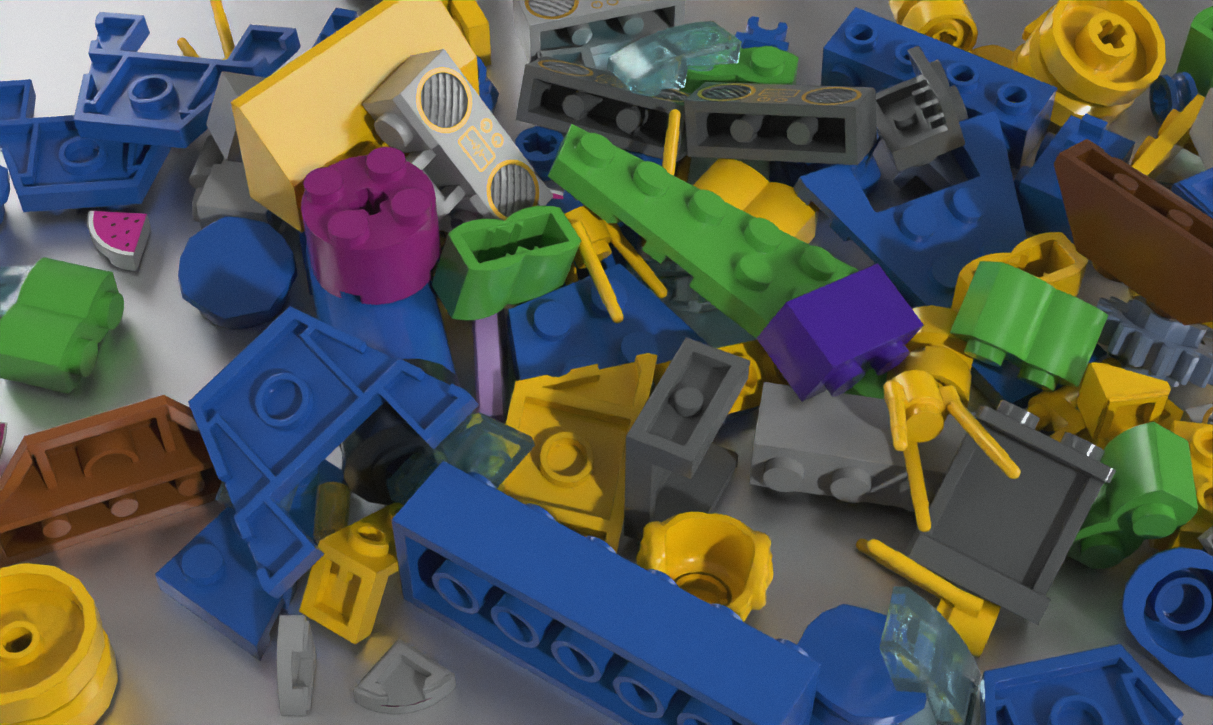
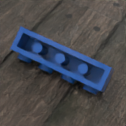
(875, 55)

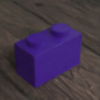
(840, 333)

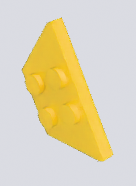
(579, 443)

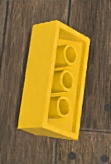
(313, 105)

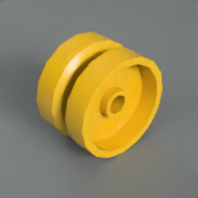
(1095, 56)
(52, 649)

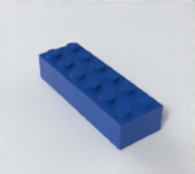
(588, 615)

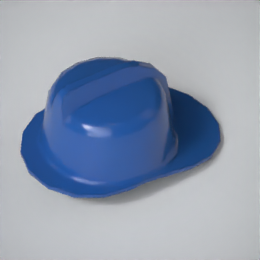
(1171, 613)

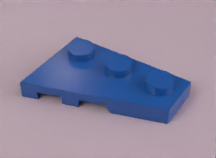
(218, 575)

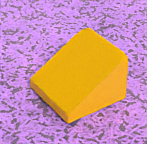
(1119, 399)

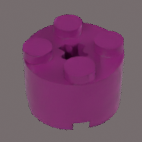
(371, 226)

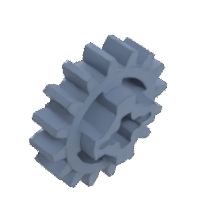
(1156, 344)

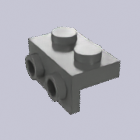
(920, 115)

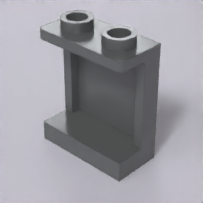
(670, 445)
(1004, 532)

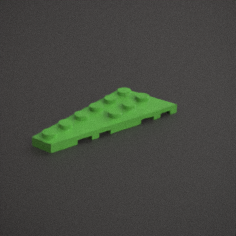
(735, 258)

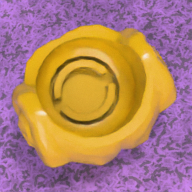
(711, 558)

